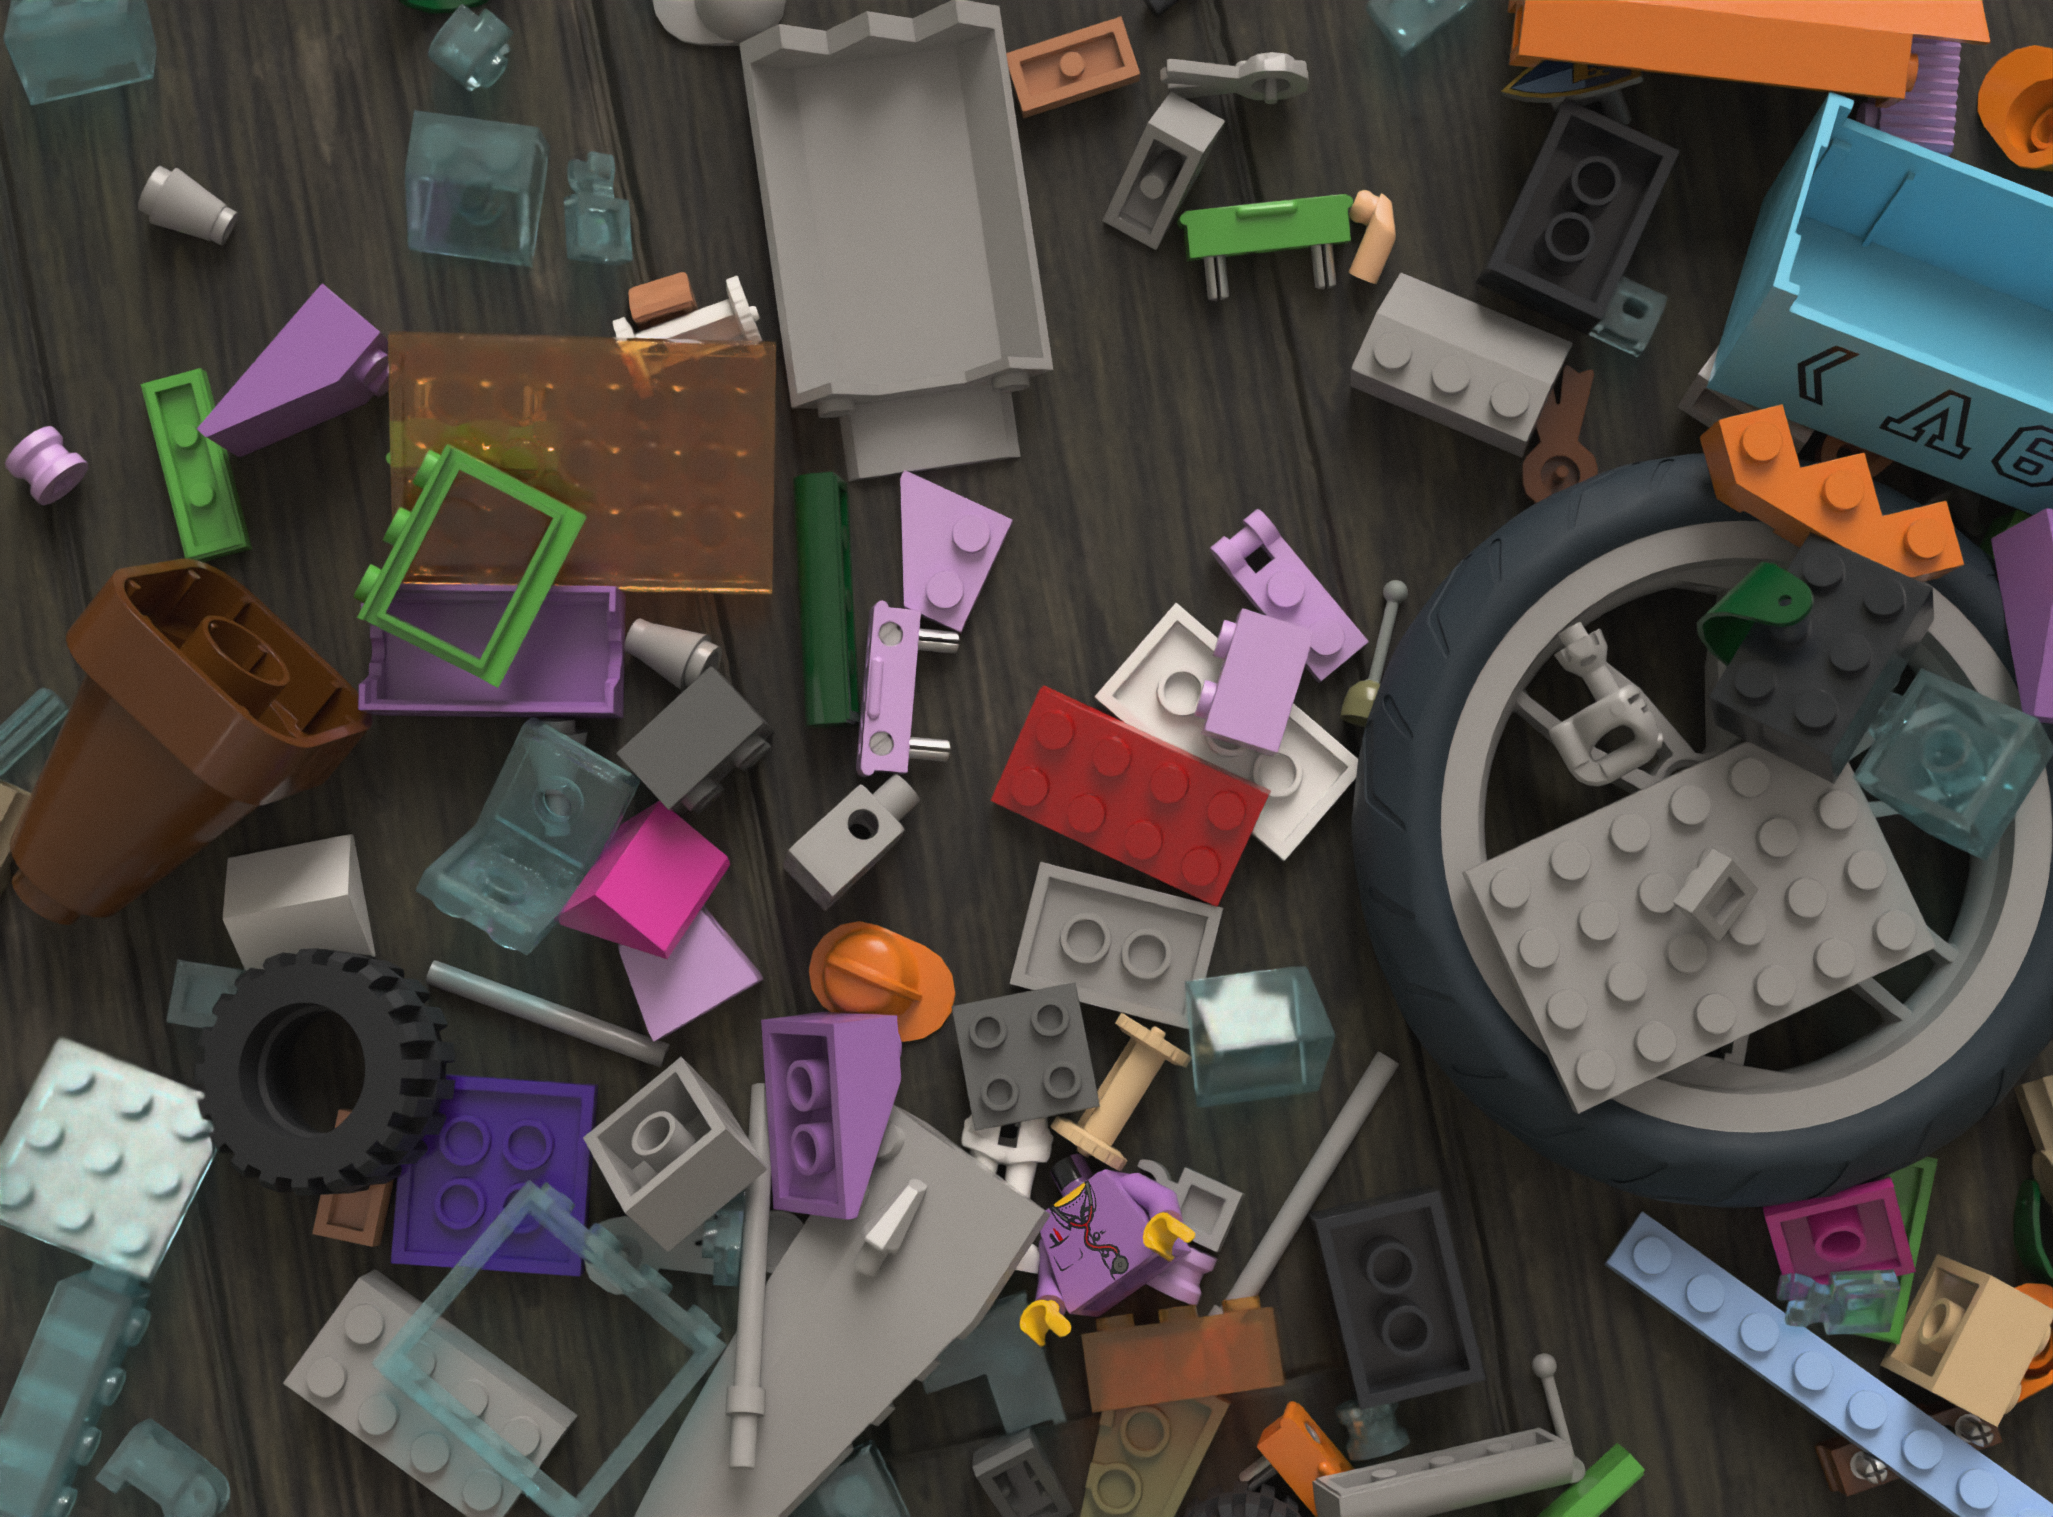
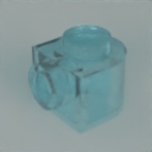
(472, 48)

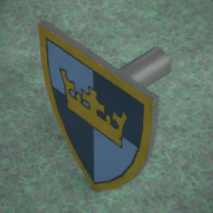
(1580, 83)

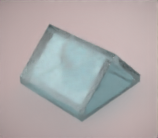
(1257, 1035)

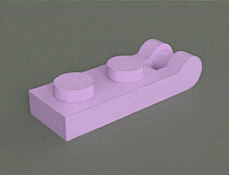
(1289, 593)

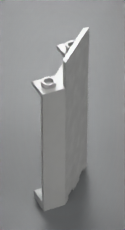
(899, 232)

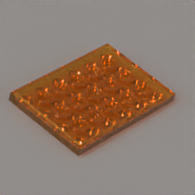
(639, 434)

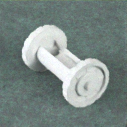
(721, 321)

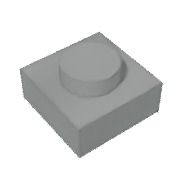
(1715, 895)

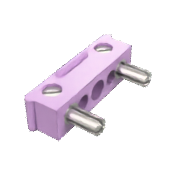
(889, 691)

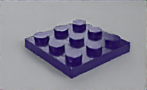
(485, 1153)

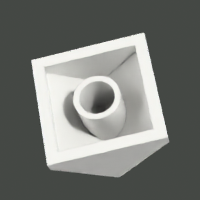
(297, 901)

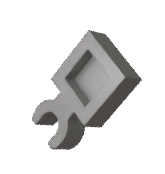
(1204, 1203)

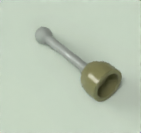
(1361, 696)

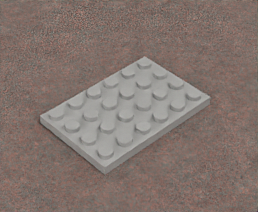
(1626, 978)

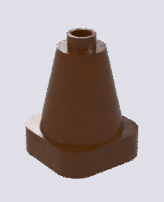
(177, 734)

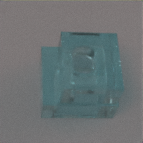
(1626, 331)

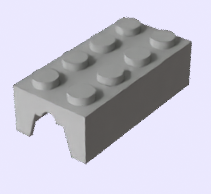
(343, 1385)

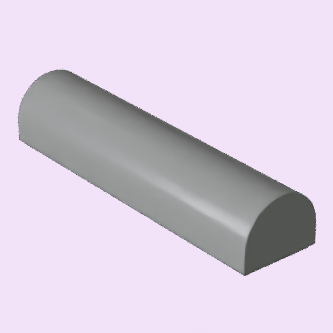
(1448, 1478)

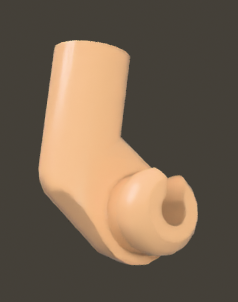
(1378, 238)

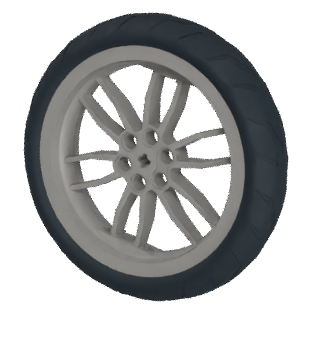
(1712, 1125)

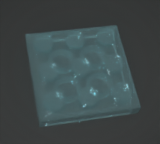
(104, 1160)

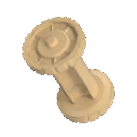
(1120, 1092)

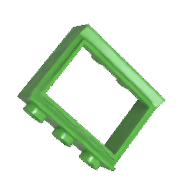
(408, 533)

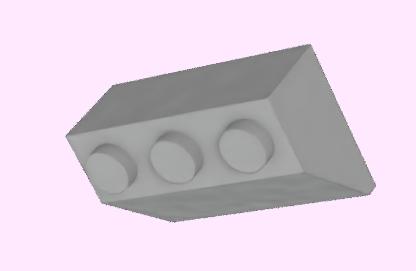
(1459, 364)

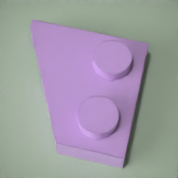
(946, 550)

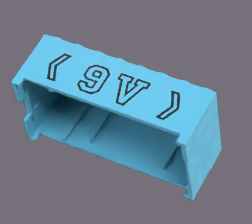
(1901, 309)

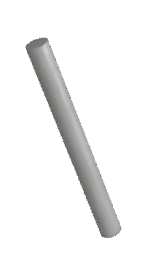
(547, 1013)

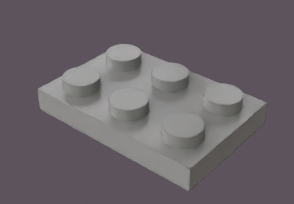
(1116, 942)

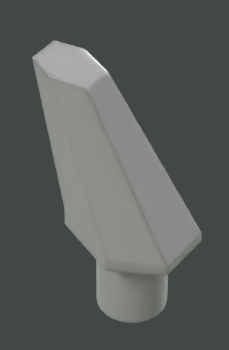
(888, 1227)

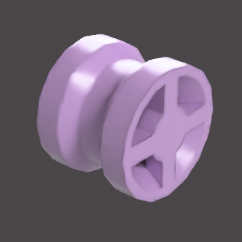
(46, 465)
(1185, 1275)

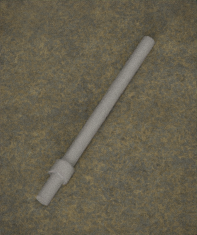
(1313, 1179)
(746, 1398)

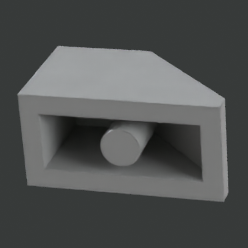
(1163, 169)

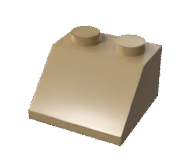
(1970, 1339)

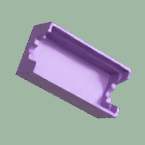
(562, 669)

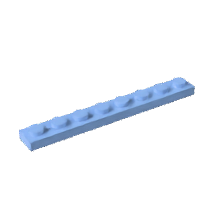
(1818, 1377)

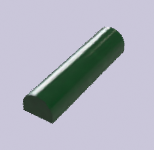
(826, 600)

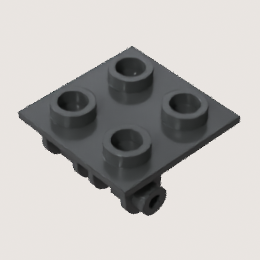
(1025, 1056)

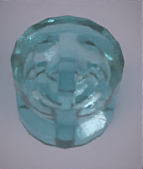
(1371, 1430)

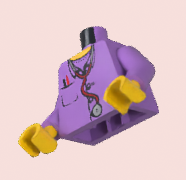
(1101, 1244)

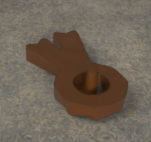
(1559, 457)

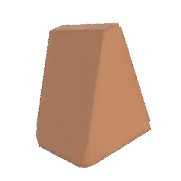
(661, 300)

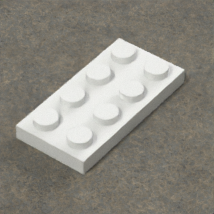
(1160, 694)

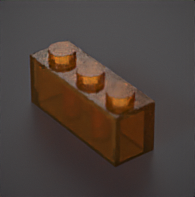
(1183, 1355)

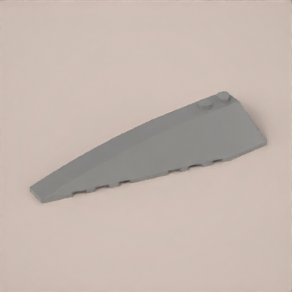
(851, 1341)

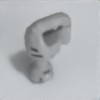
(1614, 707)

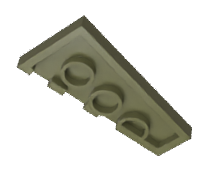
(1150, 1456)

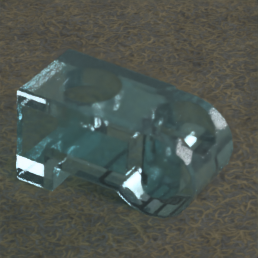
(166, 1472)

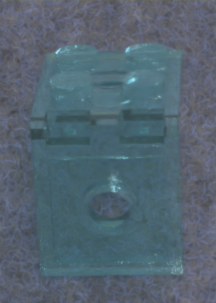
(521, 857)

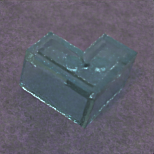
(1013, 1364)

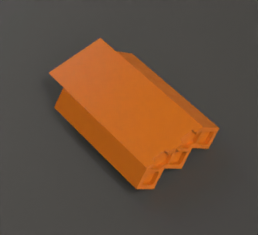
(1779, 43)

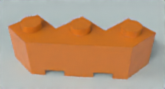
(1759, 473)

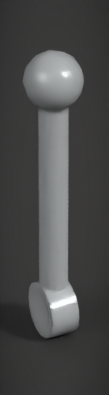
(1545, 1367)

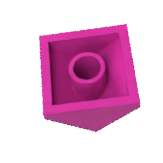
(647, 883)
(1841, 1232)

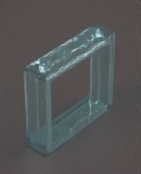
(601, 1252)

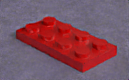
(1130, 795)

